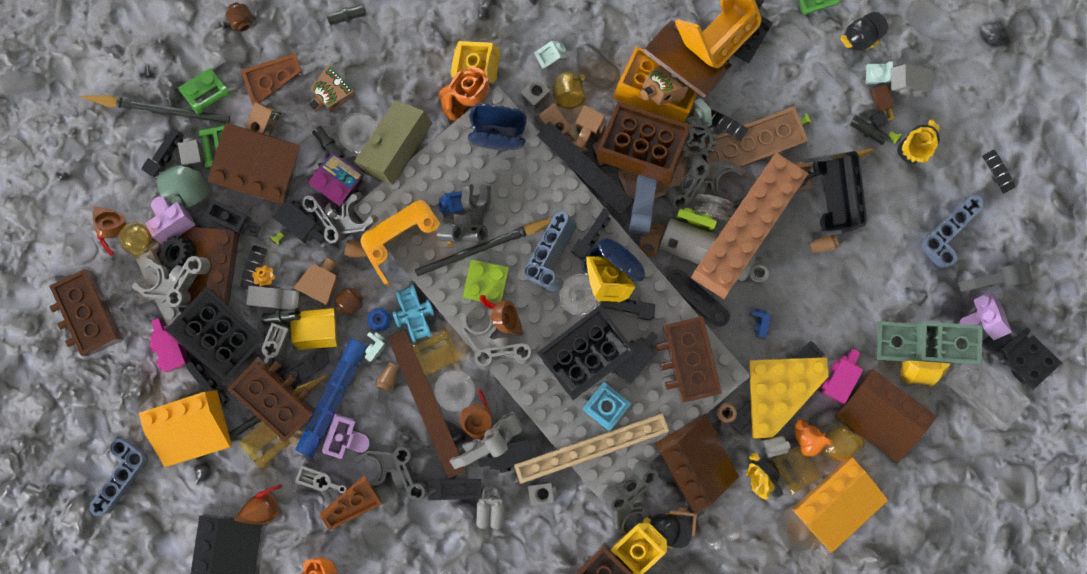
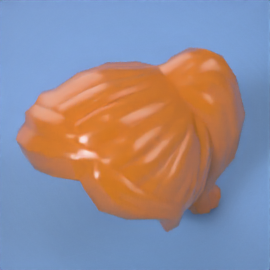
(449, 104)
(810, 438)

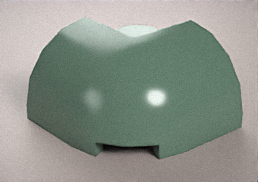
(182, 186)

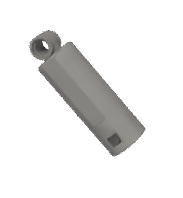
(693, 244)

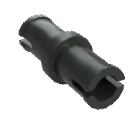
(346, 14)
(869, 130)
(326, 142)
(281, 316)

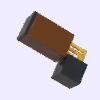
(883, 103)

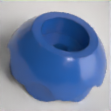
(380, 325)

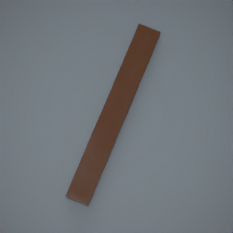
(425, 401)

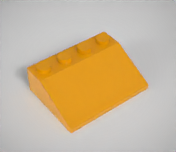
(632, 83)
(186, 428)
(840, 504)

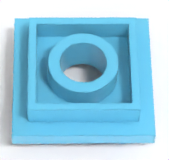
(610, 418)

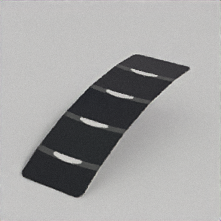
(728, 125)
(999, 171)
(254, 260)

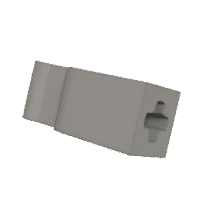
(272, 298)
(277, 338)
(774, 446)
(316, 476)

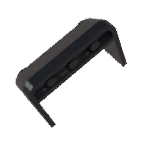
(842, 191)

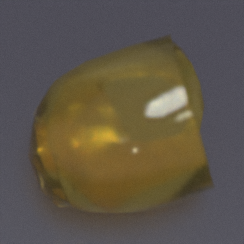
(568, 90)
(135, 238)
(844, 443)

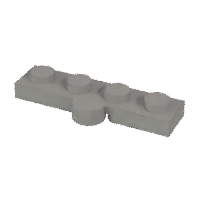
(168, 312)

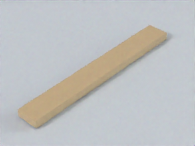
(591, 448)

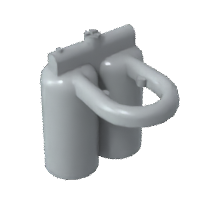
(489, 510)

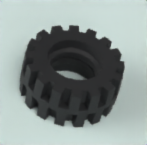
(170, 249)

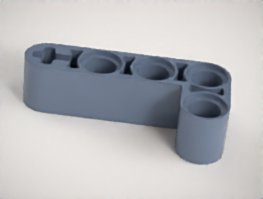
(642, 205)
(954, 228)
(561, 229)
(116, 480)

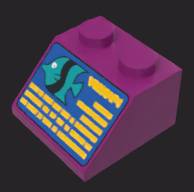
(336, 179)

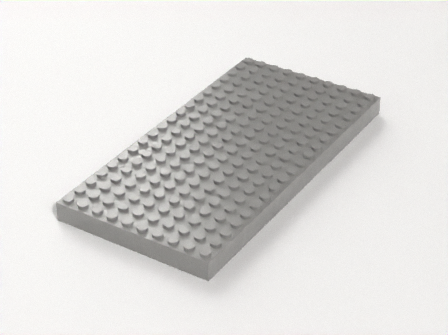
(525, 189)

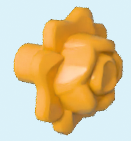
(263, 276)

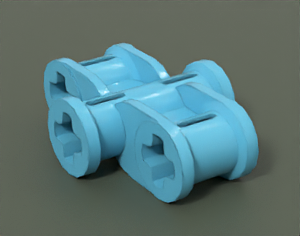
(416, 318)

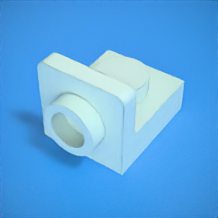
(550, 54)
(878, 73)
(702, 111)
(374, 350)

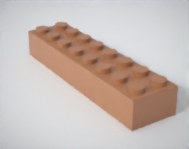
(749, 225)

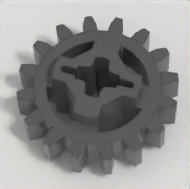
(701, 147)

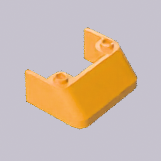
(724, 34)
(375, 238)

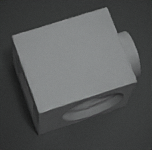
(532, 100)
(191, 153)
(535, 500)

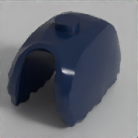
(497, 127)
(619, 257)

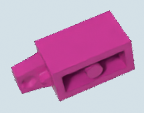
(169, 352)
(842, 377)

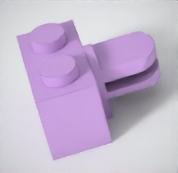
(168, 220)
(990, 315)
(342, 437)

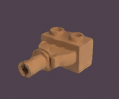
(590, 124)

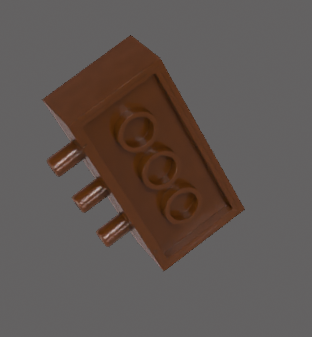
(85, 313)
(690, 360)
(272, 398)

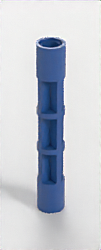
(331, 397)

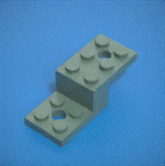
(929, 342)

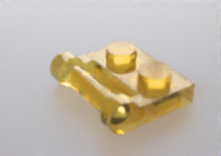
(437, 358)
(257, 440)
(802, 467)

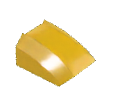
(478, 55)
(608, 281)
(315, 330)
(922, 372)
(640, 547)

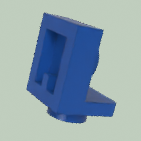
(451, 203)
(761, 326)

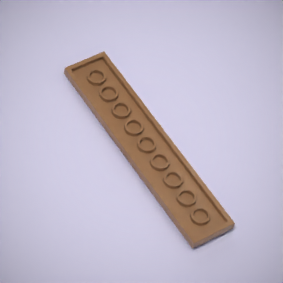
(762, 140)

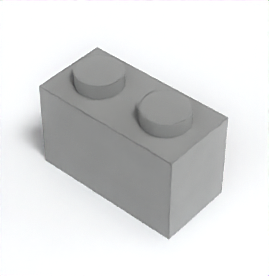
(912, 80)

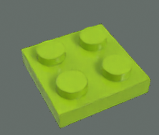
(704, 222)
(485, 280)

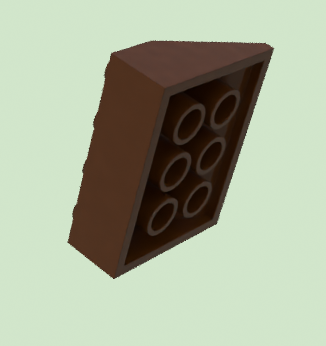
(680, 61)
(643, 143)
(254, 163)
(221, 250)
(885, 415)
(698, 463)

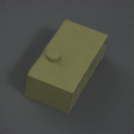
(393, 142)

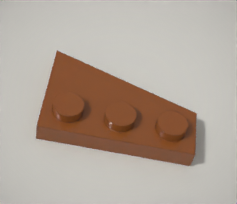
(270, 76)
(351, 504)

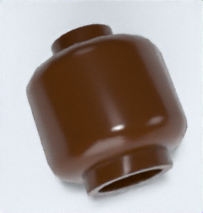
(239, 16)
(349, 301)

